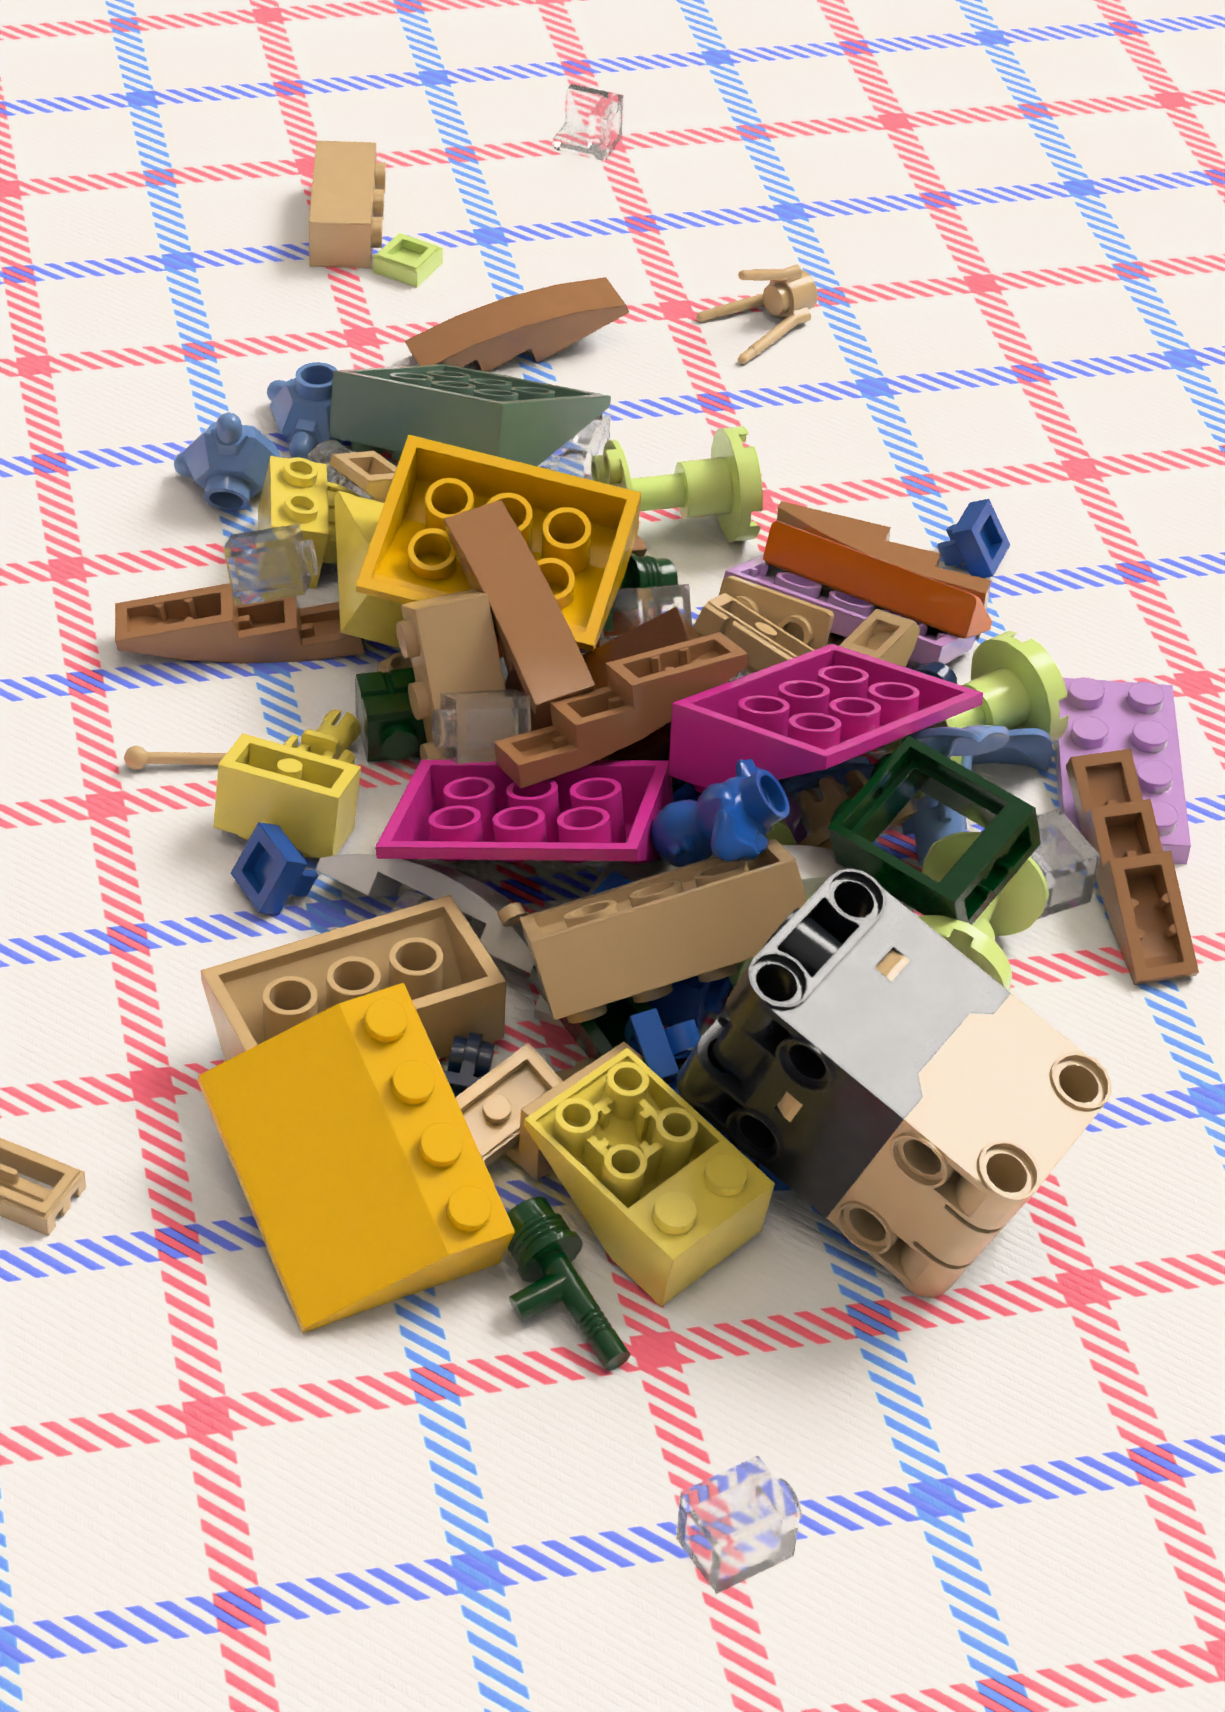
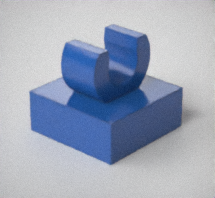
(976, 540)
(272, 870)
(661, 1046)

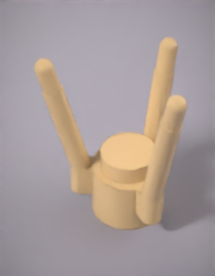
(788, 295)

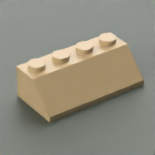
(660, 931)
(422, 946)

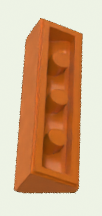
(876, 581)

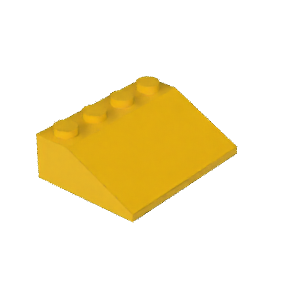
(571, 524)
(357, 1159)

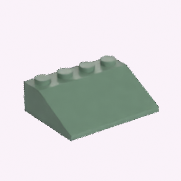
(458, 408)

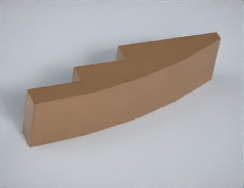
(531, 321)
(874, 541)
(521, 605)
(210, 628)
(623, 712)
(1133, 870)

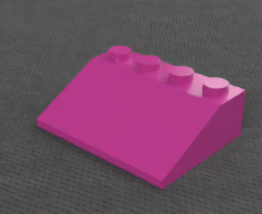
(806, 715)
(484, 815)

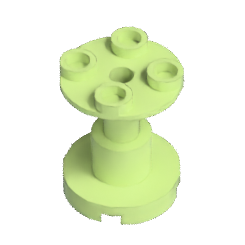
(719, 485)
(1018, 690)
(1009, 913)

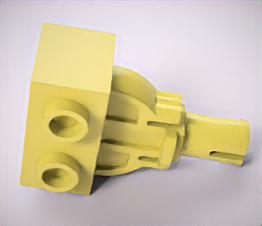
(299, 494)
(300, 788)

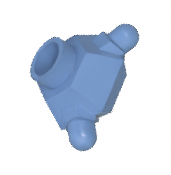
(303, 407)
(228, 462)

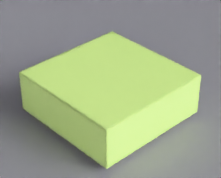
(408, 260)

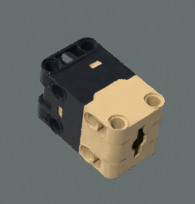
(891, 1082)

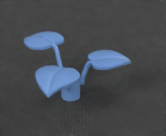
(974, 743)

